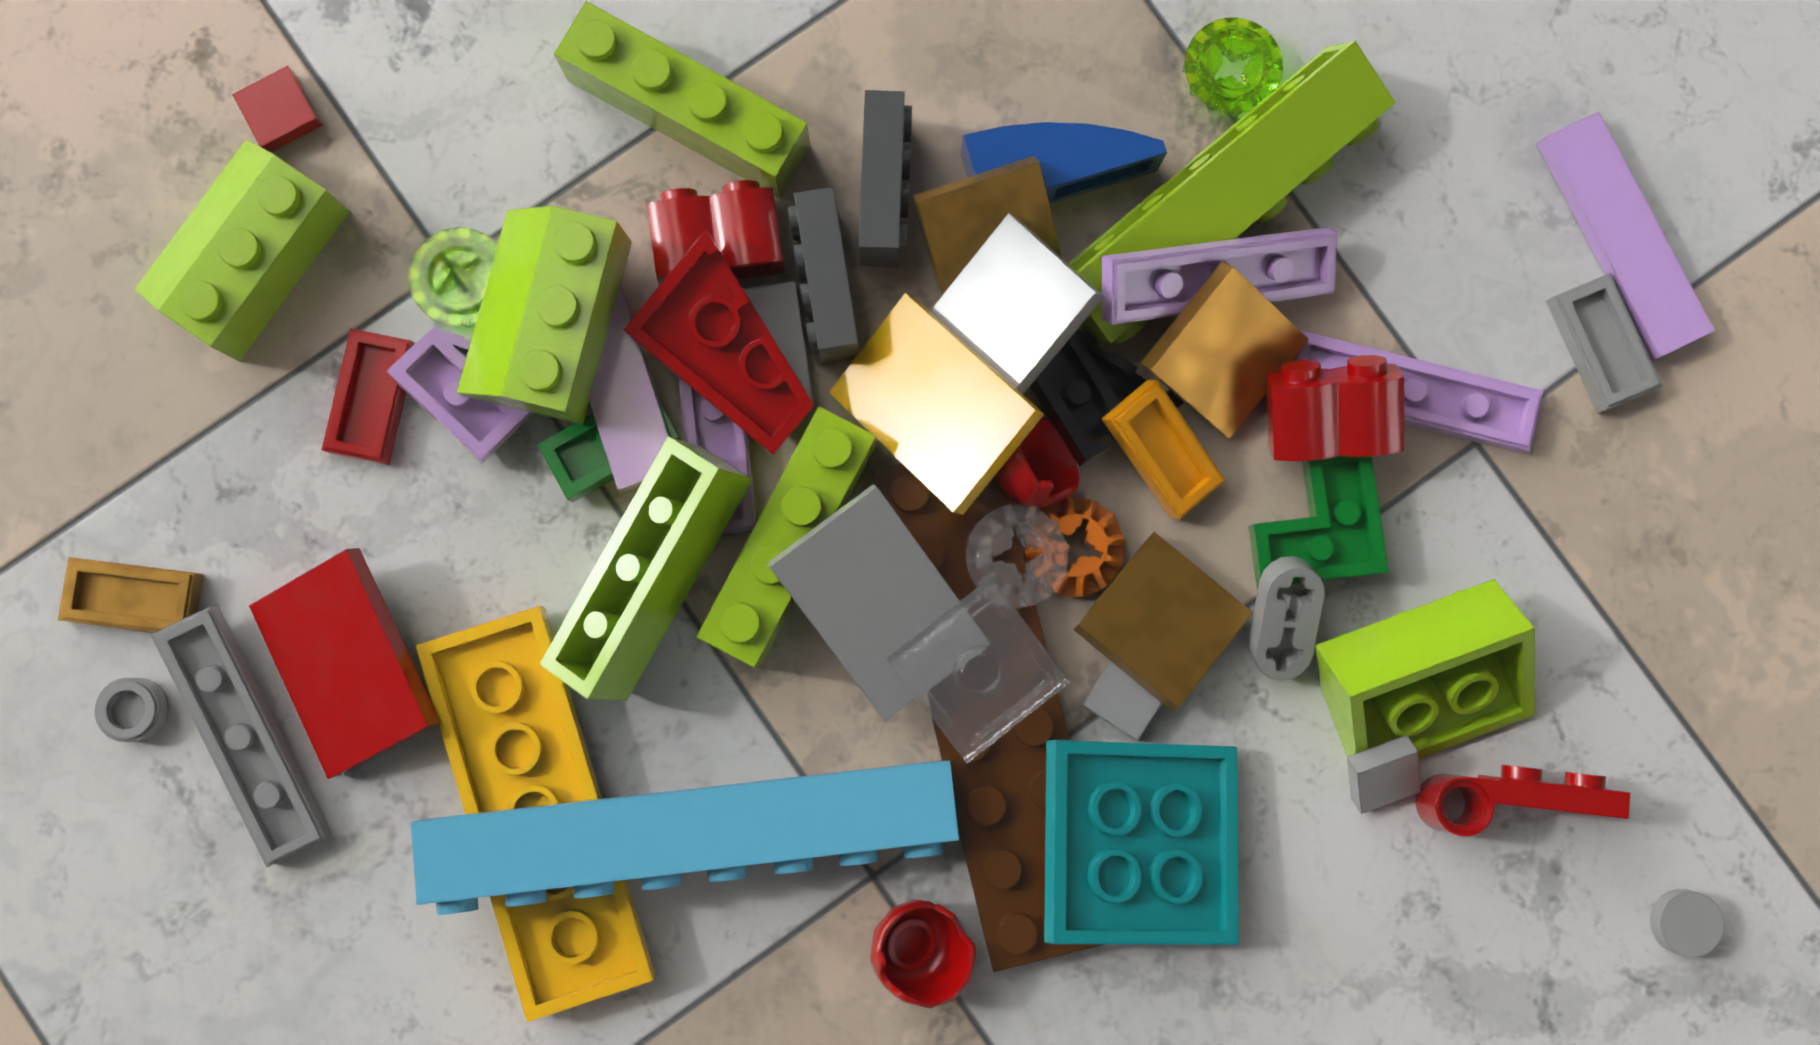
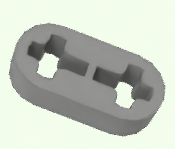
(1272, 616)

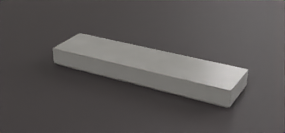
(241, 735)

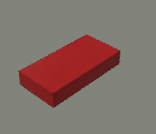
(366, 399)

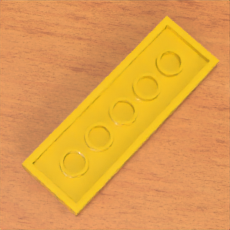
(522, 746)

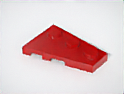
(720, 346)

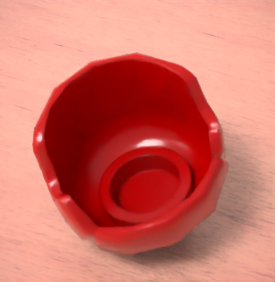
(1039, 469)
(922, 953)

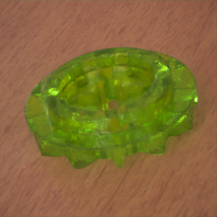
(1236, 40)
(431, 277)

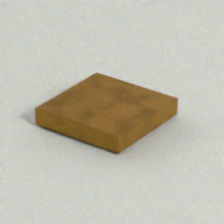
(967, 212)
(1223, 349)
(1163, 621)

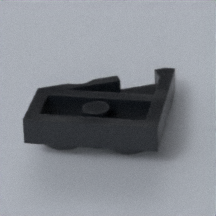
(1081, 389)

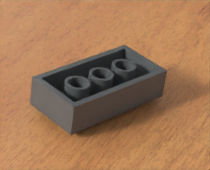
(884, 167)
(823, 264)

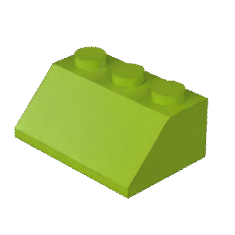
(242, 250)
(546, 311)
(1432, 673)

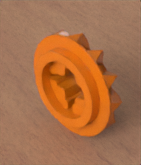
(1102, 534)

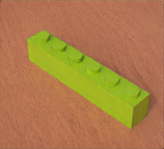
(1248, 168)

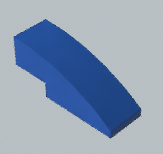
(1070, 155)

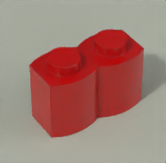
(738, 220)
(1335, 410)

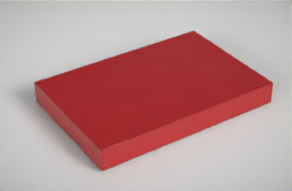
(344, 663)

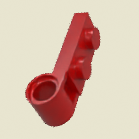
(1516, 788)

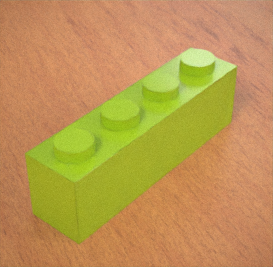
(683, 99)
(809, 491)
(645, 571)

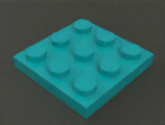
(1141, 844)

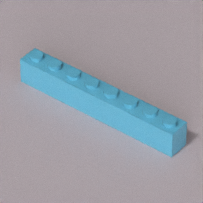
(682, 832)

